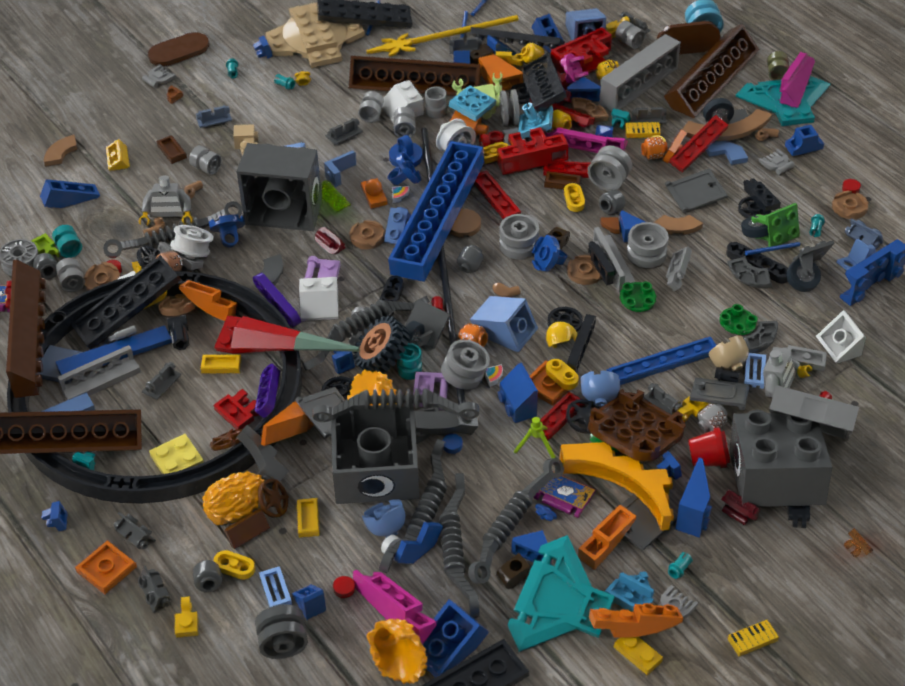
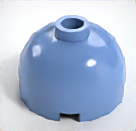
(600, 387)
(385, 519)

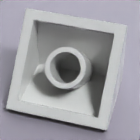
(842, 338)

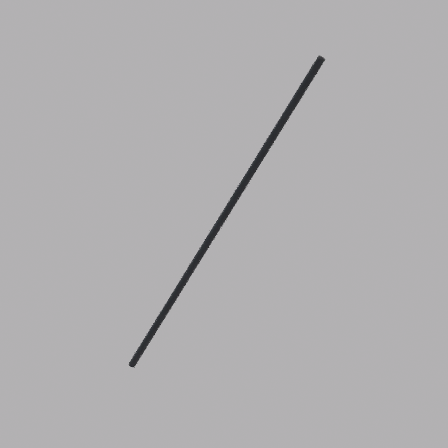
(442, 263)

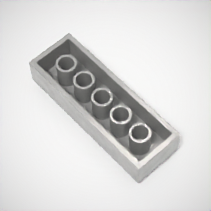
(639, 73)

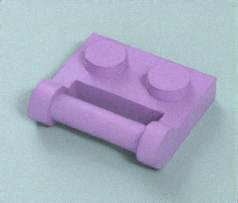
(328, 268)
(428, 380)

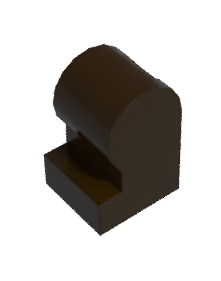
(484, 51)
(561, 235)
(513, 571)

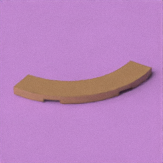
(736, 130)

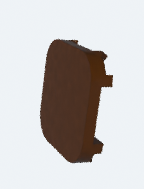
(636, 426)

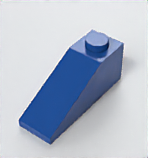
(545, 27)
(64, 193)

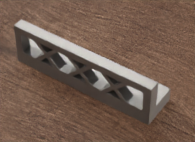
(614, 257)
(99, 377)

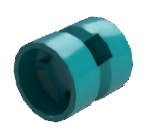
(67, 241)
(409, 362)

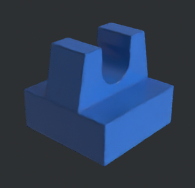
(264, 48)
(343, 361)
(671, 465)
(56, 516)

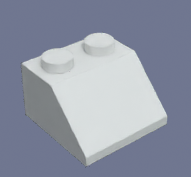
(403, 95)
(318, 298)

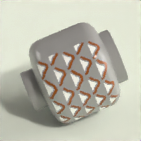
(712, 417)

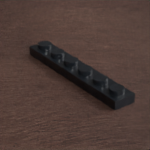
(523, 39)

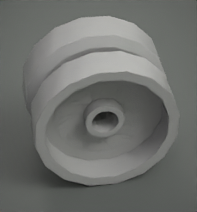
(609, 168)
(518, 236)
(647, 245)
(465, 364)

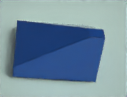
(605, 131)

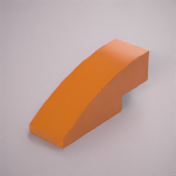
(208, 299)
(606, 537)

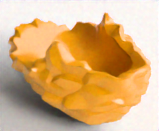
(369, 381)
(232, 497)
(397, 650)

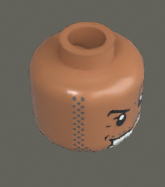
(172, 259)

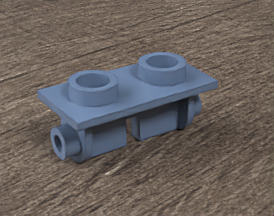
(220, 115)
(859, 229)

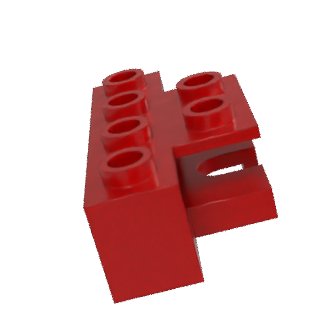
(591, 46)
(531, 154)

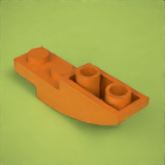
(643, 621)

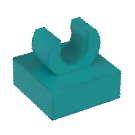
(620, 116)
(85, 460)

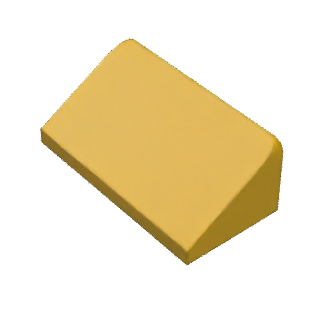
(117, 156)

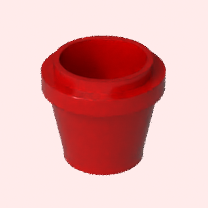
(711, 448)

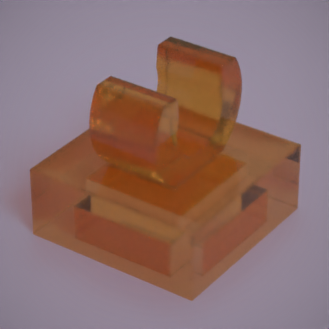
(859, 543)

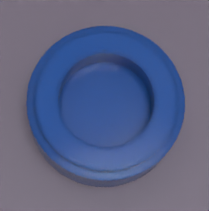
(453, 443)

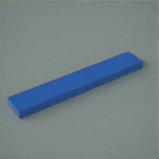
(138, 343)
(663, 360)

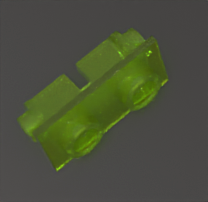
(333, 197)

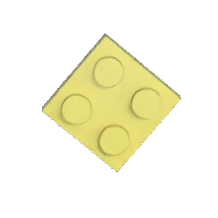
(176, 455)

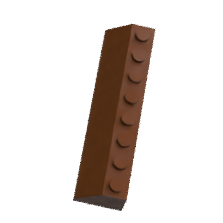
(712, 72)
(384, 73)
(25, 330)
(70, 431)

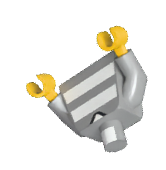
(166, 201)
(781, 371)

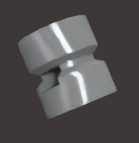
(630, 34)
(435, 102)
(371, 107)
(404, 122)
(205, 160)
(70, 275)

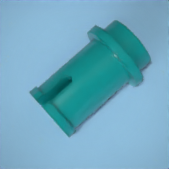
(232, 65)
(287, 82)
(817, 223)
(677, 569)

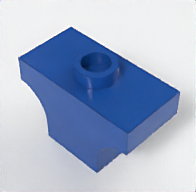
(804, 141)

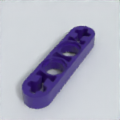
(273, 296)
(267, 390)

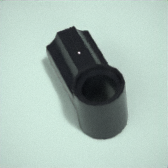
(178, 329)

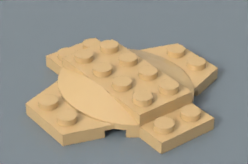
(314, 39)

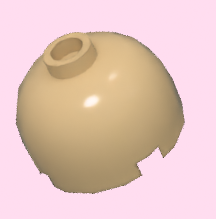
(731, 354)

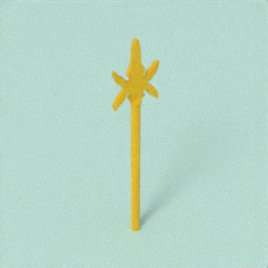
(403, 44)

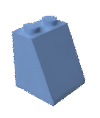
(584, 21)
(506, 321)

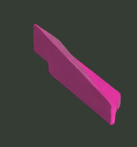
(796, 80)
(587, 141)
(393, 602)

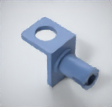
(857, 254)

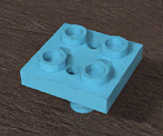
(475, 105)
(533, 120)

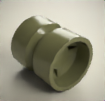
(777, 65)

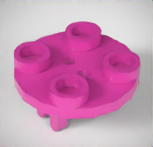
(572, 68)

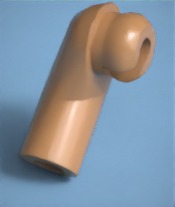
(764, 133)
(192, 188)
(158, 224)
(504, 291)

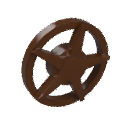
(225, 440)
(273, 498)

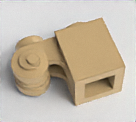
(244, 134)

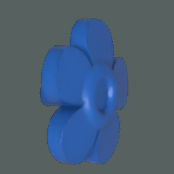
(545, 512)

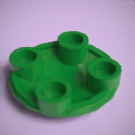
(638, 296)
(738, 320)

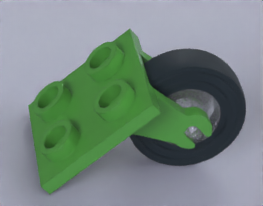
(774, 227)

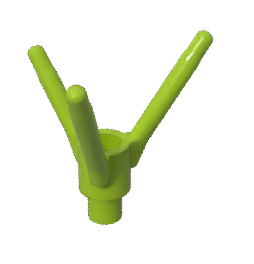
(536, 431)

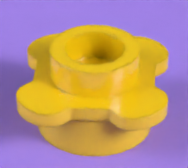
(303, 78)

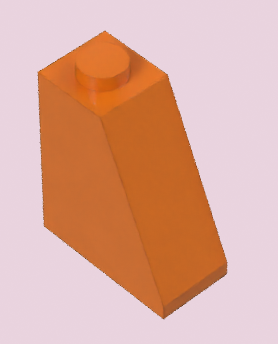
(494, 64)

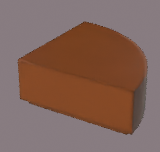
(174, 94)
(611, 224)

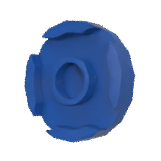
(405, 145)
(404, 170)
(227, 225)
(547, 253)

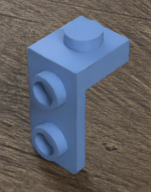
(335, 166)
(396, 224)

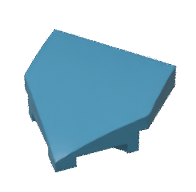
(631, 590)

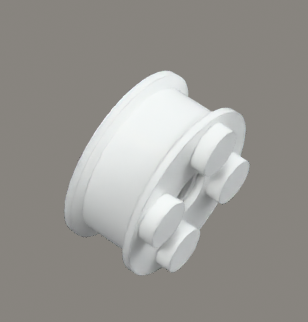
(456, 131)
(191, 241)

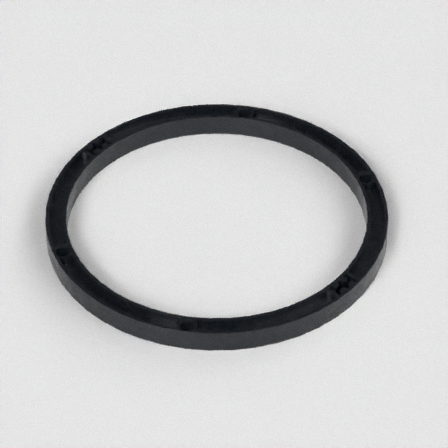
(174, 484)

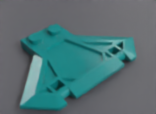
(768, 96)
(556, 598)

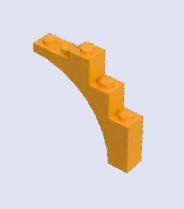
(600, 461)

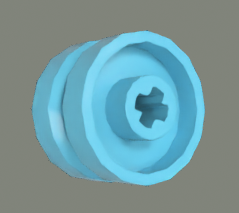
(704, 11)

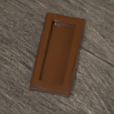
(171, 149)
(560, 180)
(246, 528)

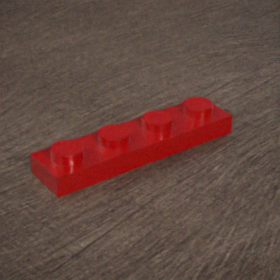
(582, 119)
(698, 143)
(495, 195)

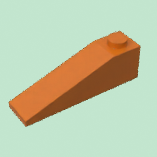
(286, 424)

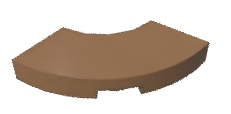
(587, 107)
(59, 150)
(679, 225)

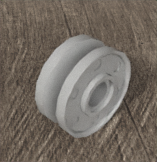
(509, 107)
(19, 249)

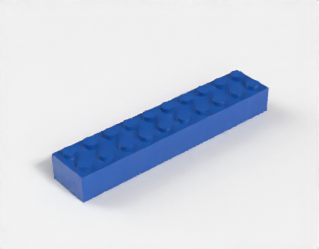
(436, 211)

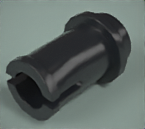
(726, 375)

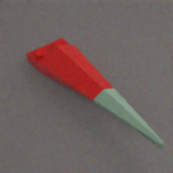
(253, 335)

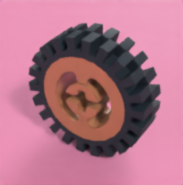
(381, 345)

